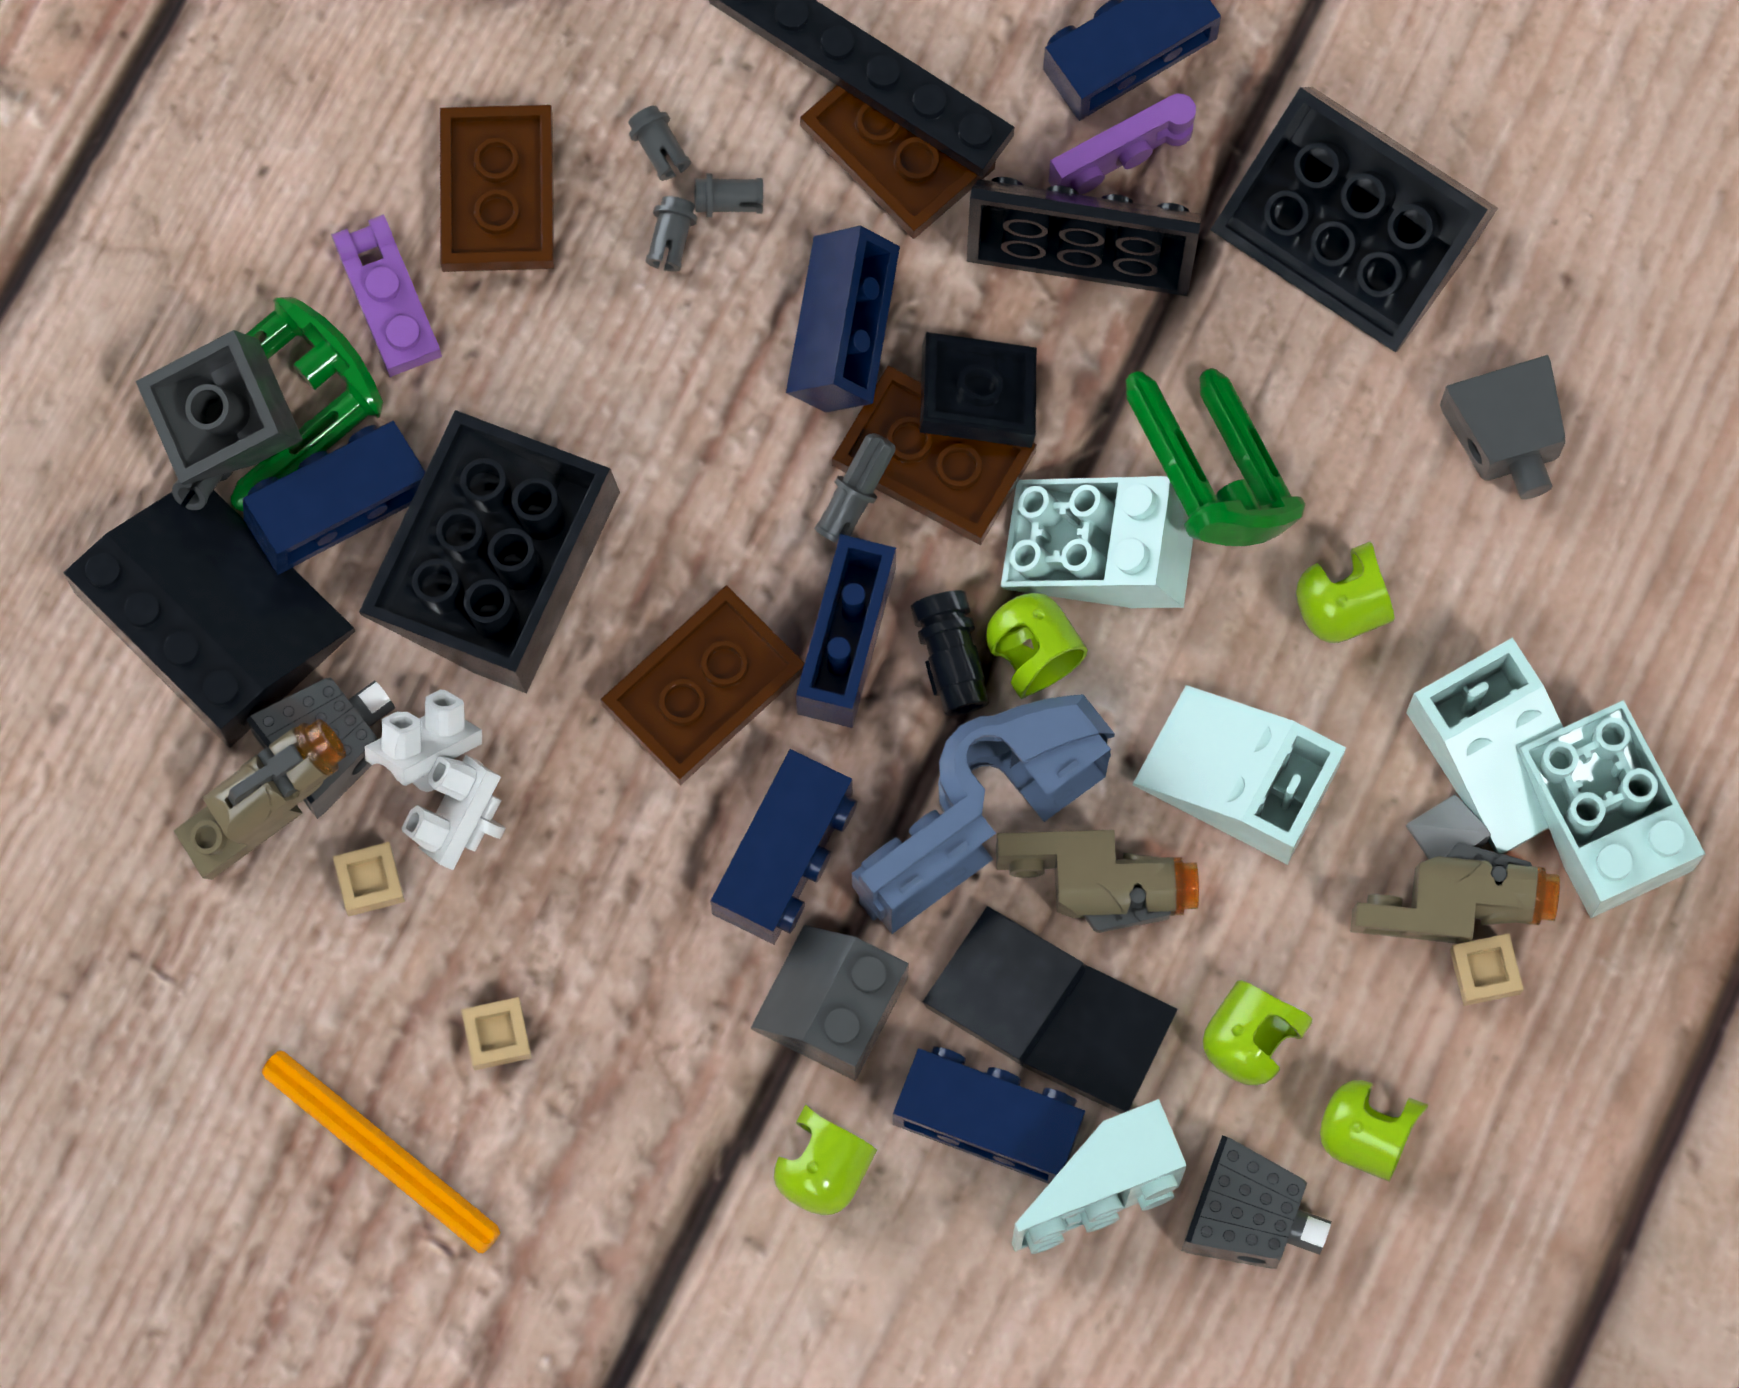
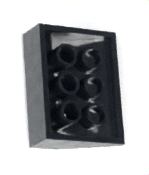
(1353, 217)
(1082, 235)
(491, 549)
(207, 609)

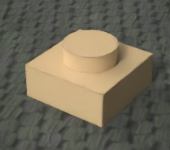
(368, 879)
(1486, 969)
(496, 1033)

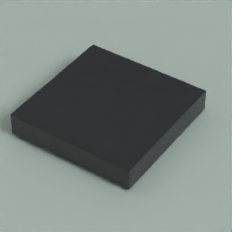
(978, 390)
(1004, 985)
(1102, 1040)

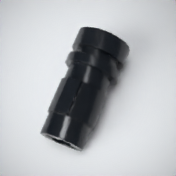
(953, 658)

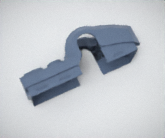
(1047, 752)

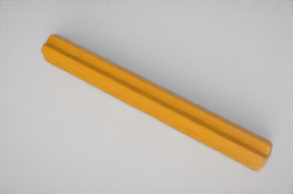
(381, 1151)

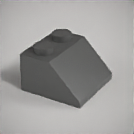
(219, 408)
(832, 999)

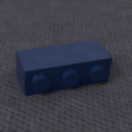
(1125, 48)
(843, 319)
(333, 496)
(846, 631)
(784, 848)
(988, 1114)

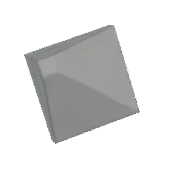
(1446, 826)

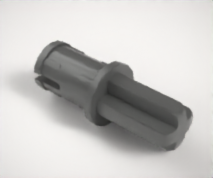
(856, 487)

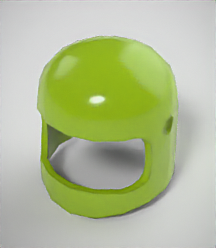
(1349, 606)
(1054, 640)
(1248, 1032)
(1363, 1136)
(827, 1170)

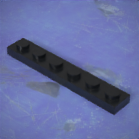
(878, 77)

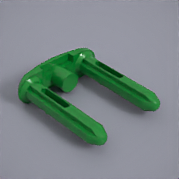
(329, 355)
(1243, 510)

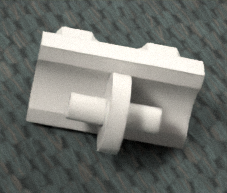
(413, 743)
(462, 814)

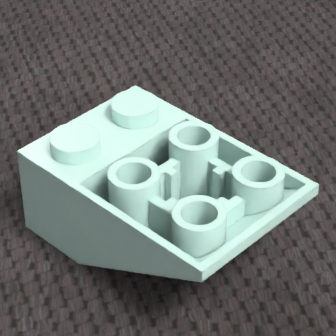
(1099, 541)
(1475, 730)
(1241, 770)
(1610, 809)
(1119, 1165)

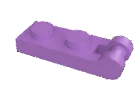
(1124, 144)
(387, 297)

